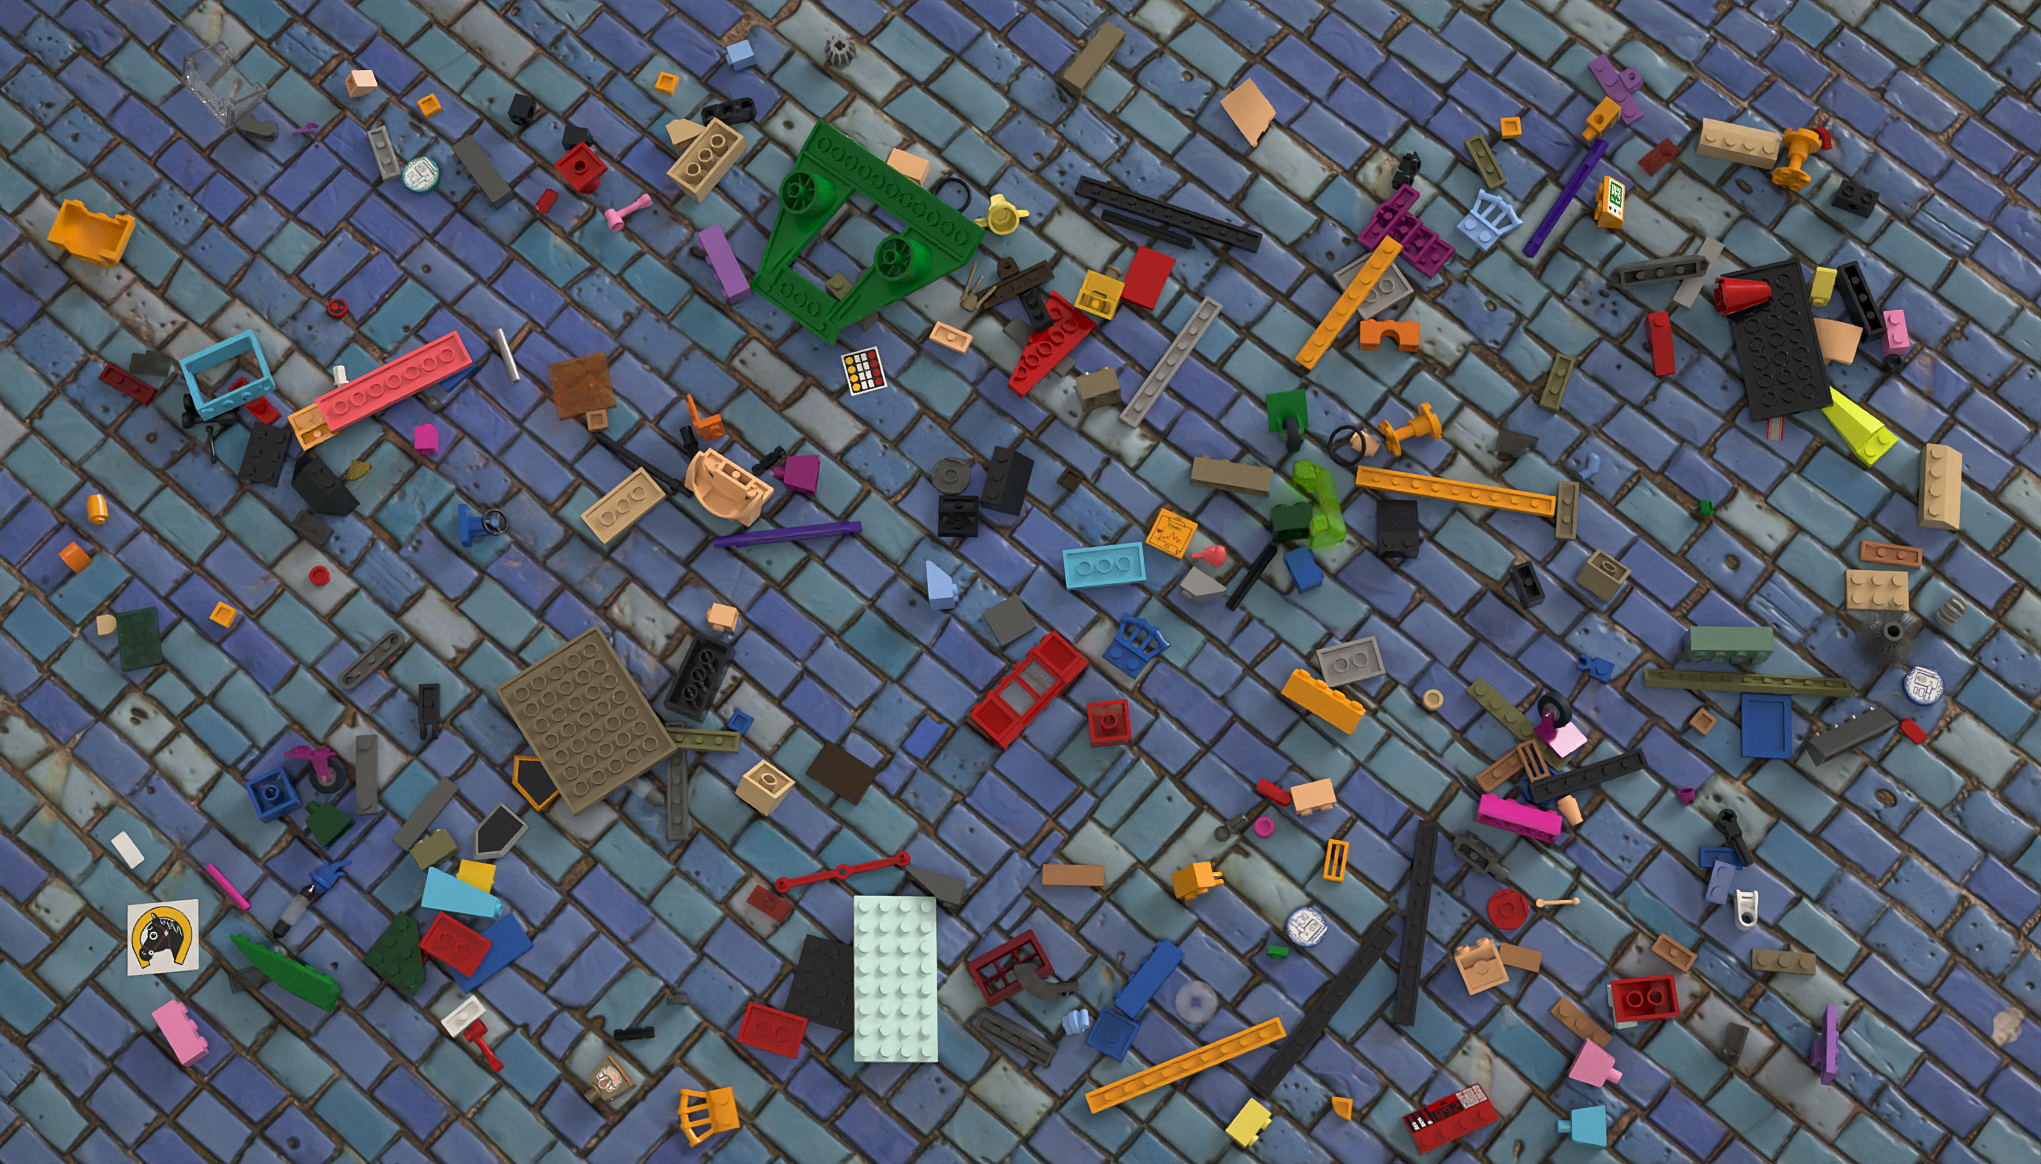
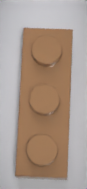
(1579, 1023)

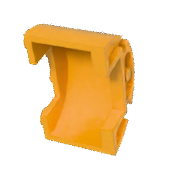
(91, 235)

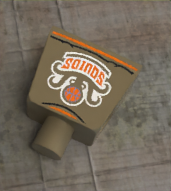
(609, 1081)

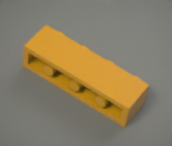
(1323, 701)

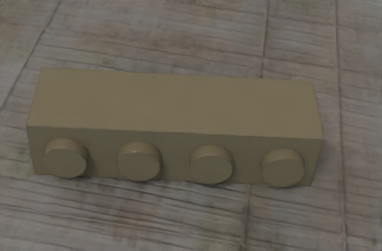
(1094, 58)
(1231, 476)

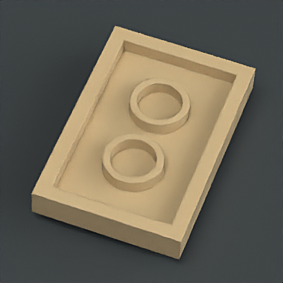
(1874, 588)

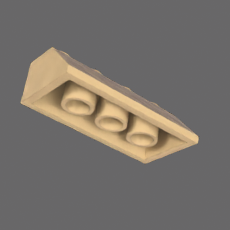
(1738, 143)
(707, 159)
(1939, 487)

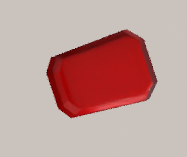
(546, 201)
(1912, 731)

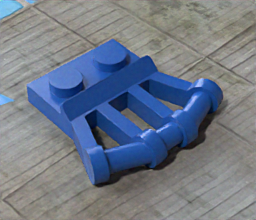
(1126, 656)

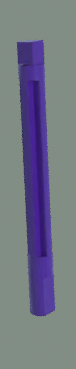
(1565, 198)
(788, 534)

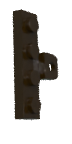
(1015, 282)

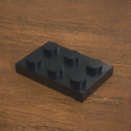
(265, 454)

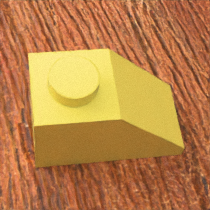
(1821, 286)

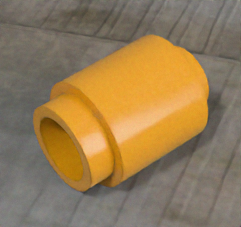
(97, 509)

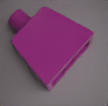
(800, 474)

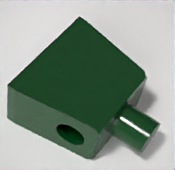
(327, 823)

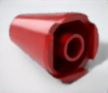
(1739, 294)

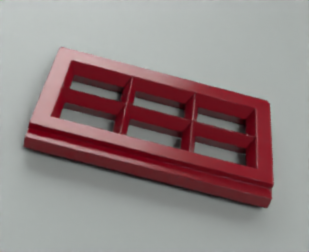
(1001, 951)

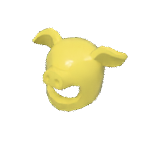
(1001, 216)

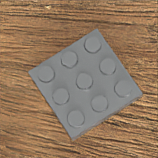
(1385, 294)

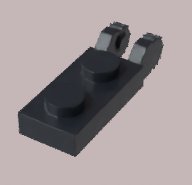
(429, 709)

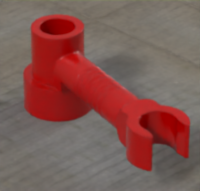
(475, 1034)

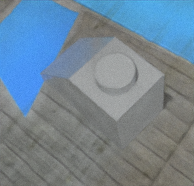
(1201, 586)

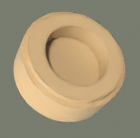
(1432, 700)

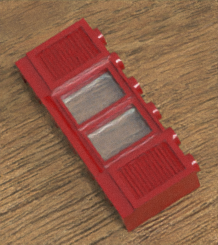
(1028, 690)

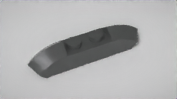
(1659, 270)

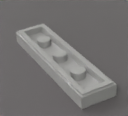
(1691, 287)

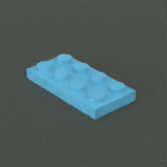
(1104, 566)

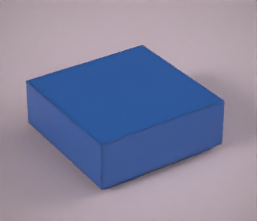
(740, 722)

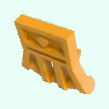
(721, 1111)

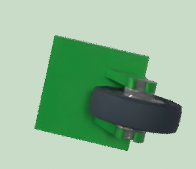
(1288, 416)

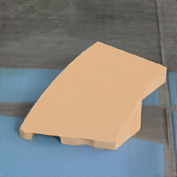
(1249, 110)
(1837, 340)

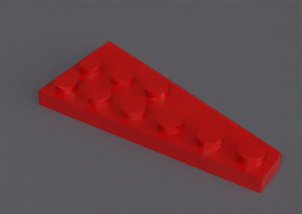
(1050, 346)

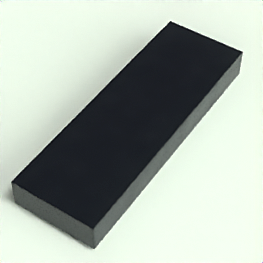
(1036, 310)

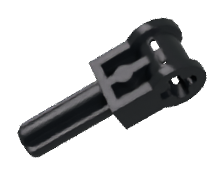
(1733, 835)

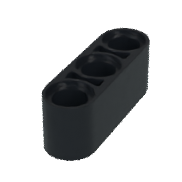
(736, 106)

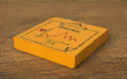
(1171, 534)

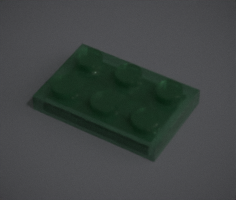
(139, 639)

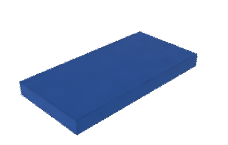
(509, 944)

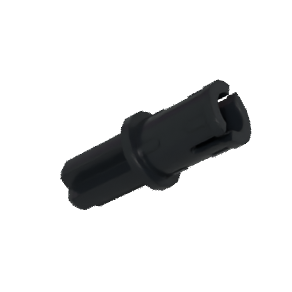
(690, 443)

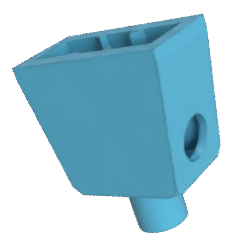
(1586, 1126)

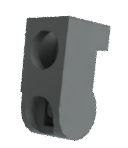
(257, 129)

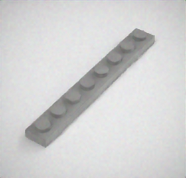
(1170, 362)

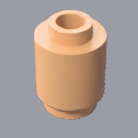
(1371, 444)

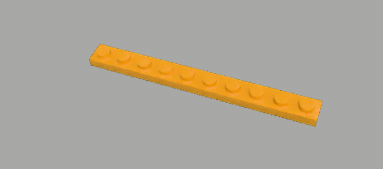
(1455, 491)
(1185, 1065)

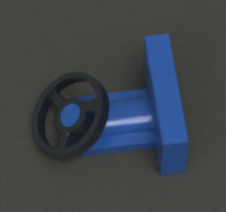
(480, 525)

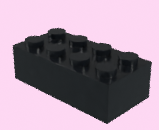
(699, 677)

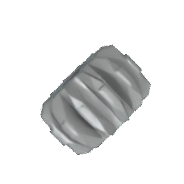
(844, 43)
(1951, 611)

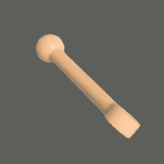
(1540, 903)

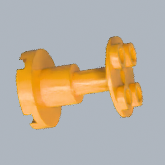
(1800, 145)
(1423, 424)

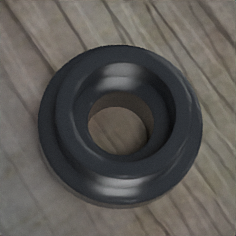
(1897, 360)

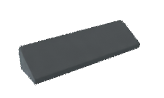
(1021, 331)
(1016, 1037)

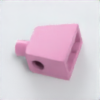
(1593, 1065)

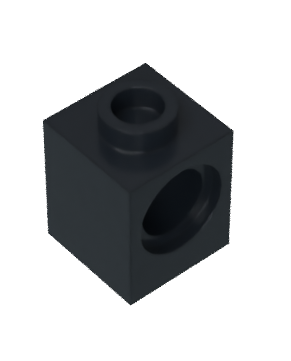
(522, 110)
(575, 135)

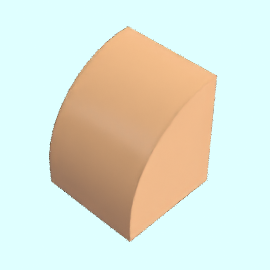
(360, 83)

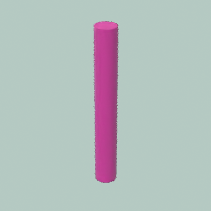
(228, 887)

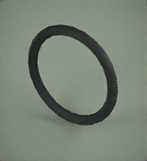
(959, 181)
(1362, 451)

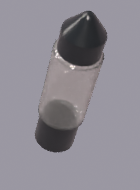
(294, 911)

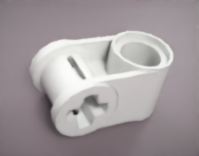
(1745, 904)

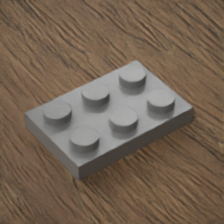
(1350, 662)

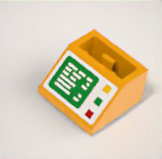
(1610, 203)

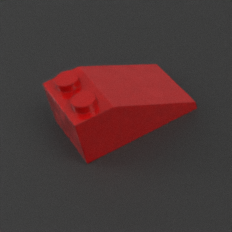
(1645, 999)

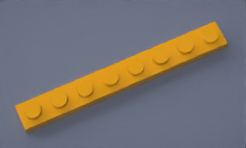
(1348, 303)

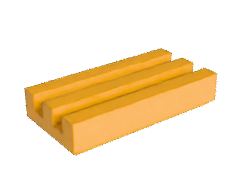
(1332, 878)

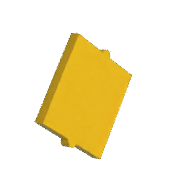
(477, 874)

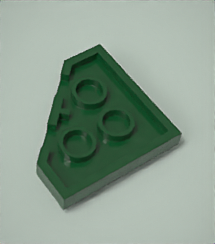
(398, 954)

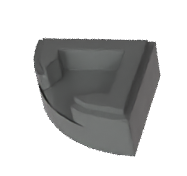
(678, 999)

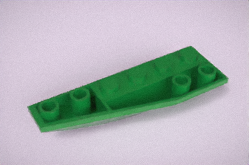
(291, 975)

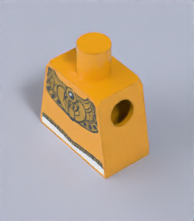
(1601, 119)

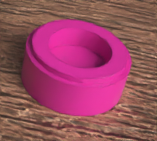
(1264, 827)

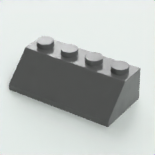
(1849, 735)

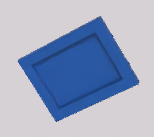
(1766, 726)

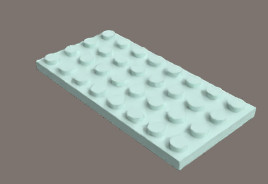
(895, 979)

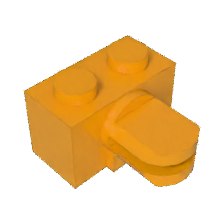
(1195, 880)

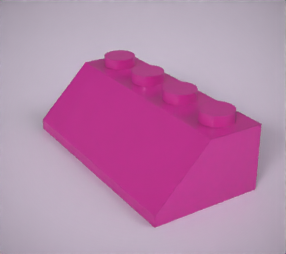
(1518, 818)

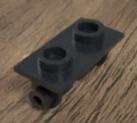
(1410, 165)

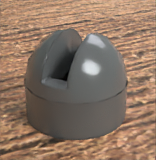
(433, 404)

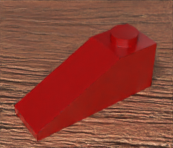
(1660, 343)

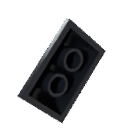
(1007, 481)

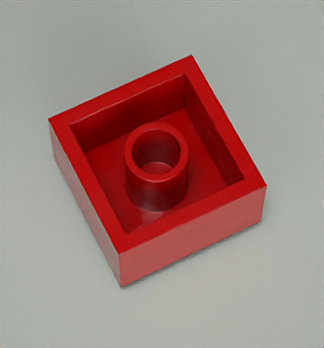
(1109, 723)

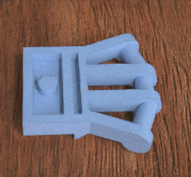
(1479, 230)

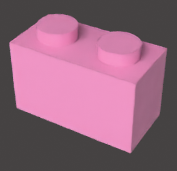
(1896, 337)

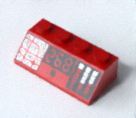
(1450, 1119)

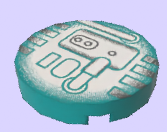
(421, 175)

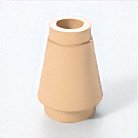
(1570, 810)

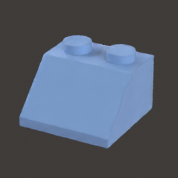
(940, 588)

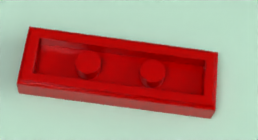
(258, 407)

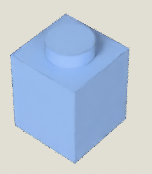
(740, 55)

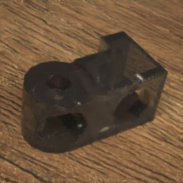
(1734, 1042)

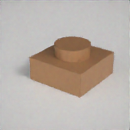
(597, 420)
(1702, 722)

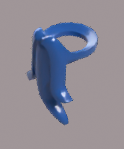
(326, 876)

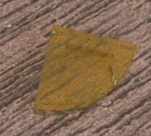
(358, 470)

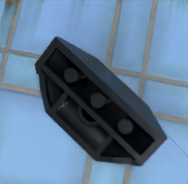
(321, 487)

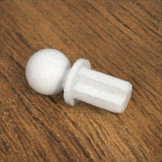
(339, 376)

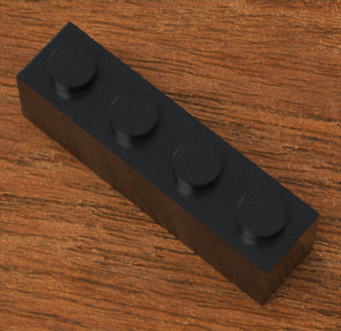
(1860, 302)

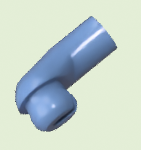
(1592, 466)

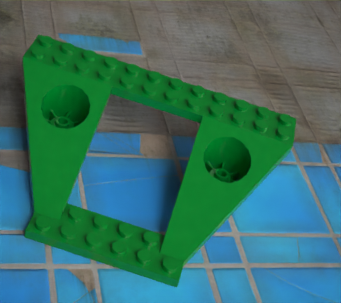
(838, 166)

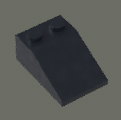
(1397, 529)

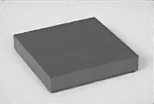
(1009, 620)

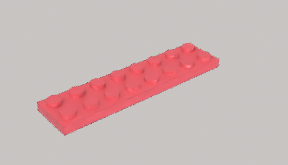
(394, 382)

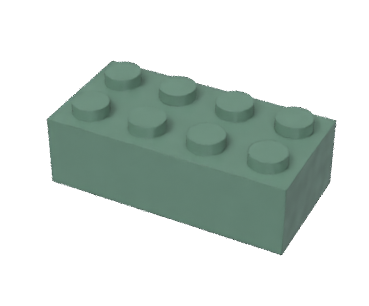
(1728, 644)

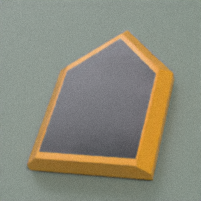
(533, 781)

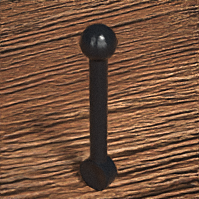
(209, 429)

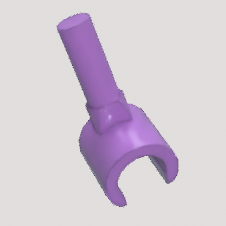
(309, 127)

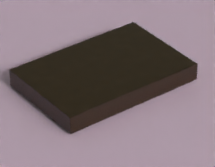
(842, 773)

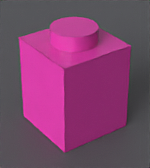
(426, 439)

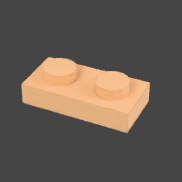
(951, 337)

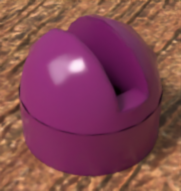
(1686, 795)

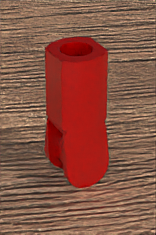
(1273, 793)

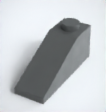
(946, 889)

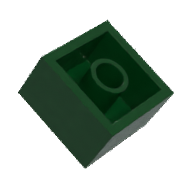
(1290, 522)

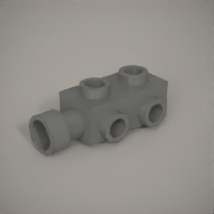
(1479, 855)

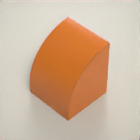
(75, 557)

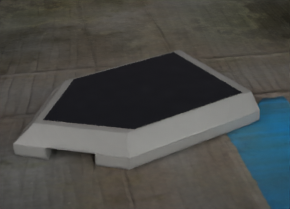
(497, 833)

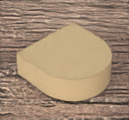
(106, 625)

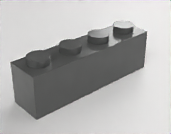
(483, 173)

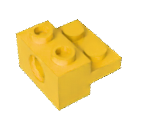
(1097, 303)

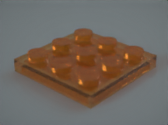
(582, 385)

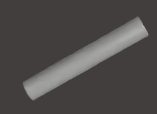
(507, 356)

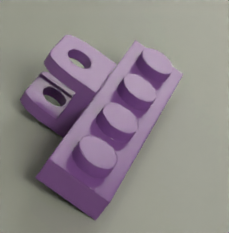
(1619, 87)
(1826, 1049)

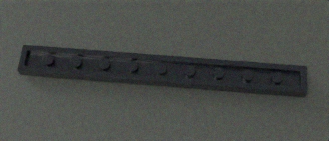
(1168, 214)
(1416, 923)
(1325, 1008)

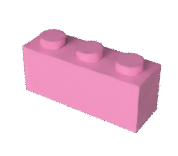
(181, 1032)

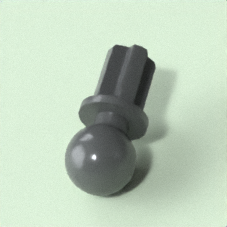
(1223, 833)

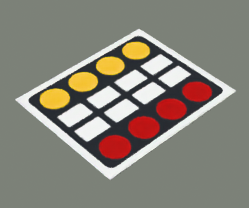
(864, 371)

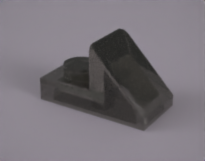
(150, 364)

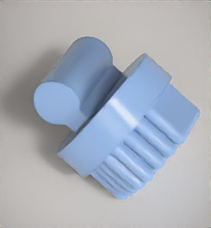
(1076, 1022)

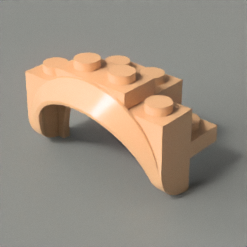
(728, 490)

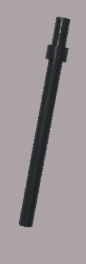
(674, 484)

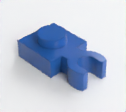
(1599, 669)

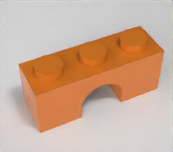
(1406, 334)

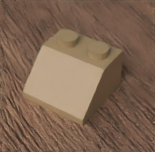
(764, 787)

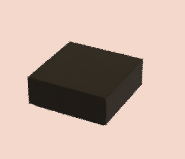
(1070, 479)

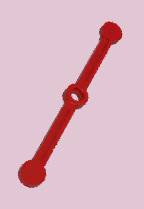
(901, 859)

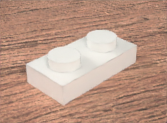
(463, 1016)

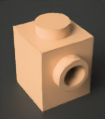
(722, 617)

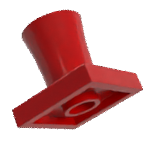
(581, 169)

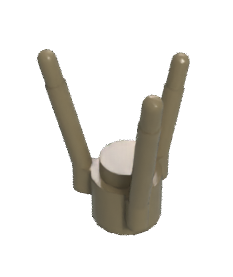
(969, 300)

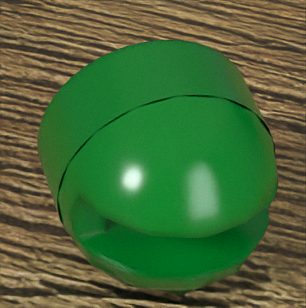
(1706, 508)

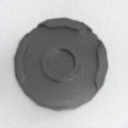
(951, 476)

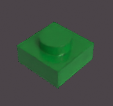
(1277, 953)

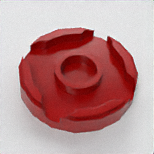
(1507, 910)

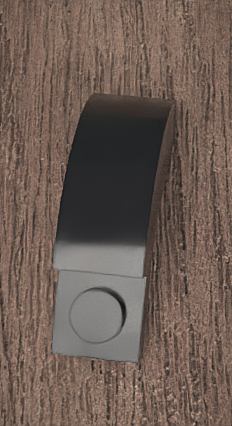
(1029, 980)

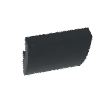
(958, 516)

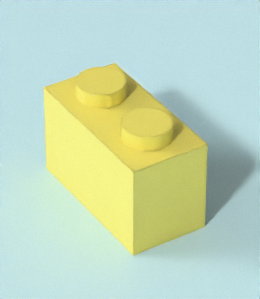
(1248, 1123)

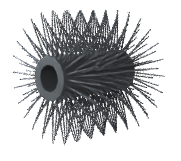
(1887, 638)

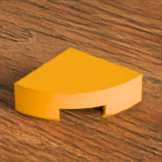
(1342, 1107)

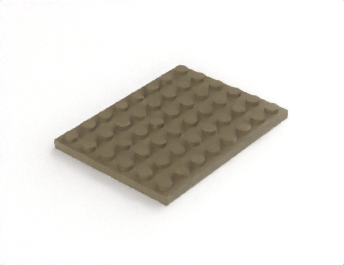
(586, 720)

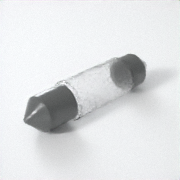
(646, 792)

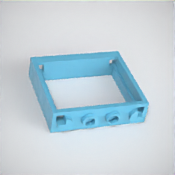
(217, 354)

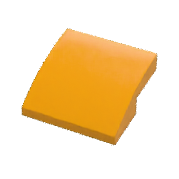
(310, 427)

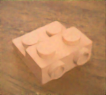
(1481, 965)

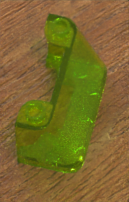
(1328, 527)

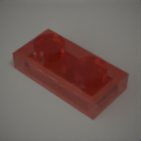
(1659, 157)

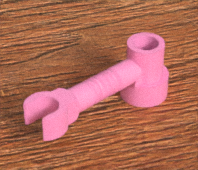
(614, 219)

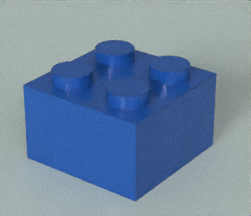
(273, 795)

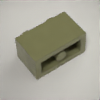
(434, 850)

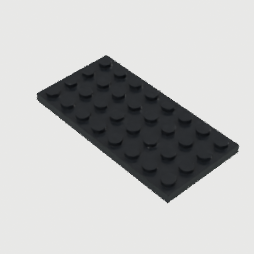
(1780, 345)

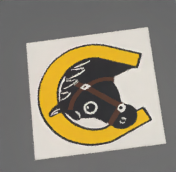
(163, 937)

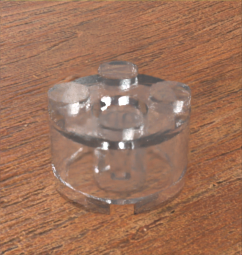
(1196, 1015)

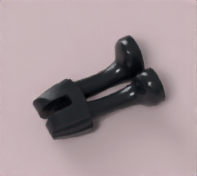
(190, 420)

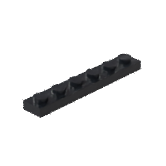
(1587, 776)

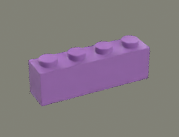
(724, 263)

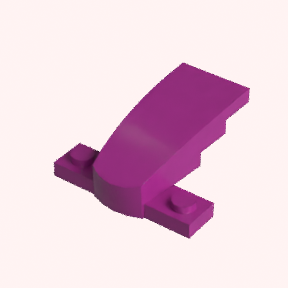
(1420, 245)

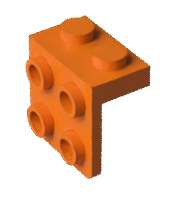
(709, 428)

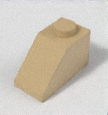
(683, 133)

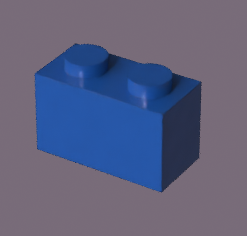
(1303, 569)

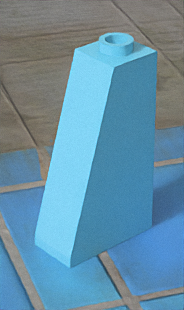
(458, 898)

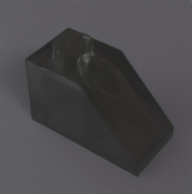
(1513, 445)

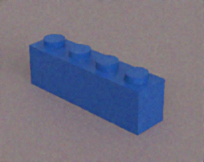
(1149, 979)

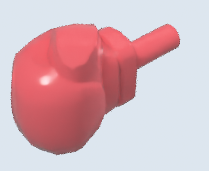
(1215, 555)

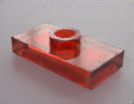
(769, 904)

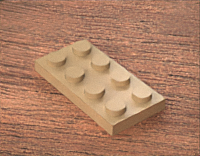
(623, 506)

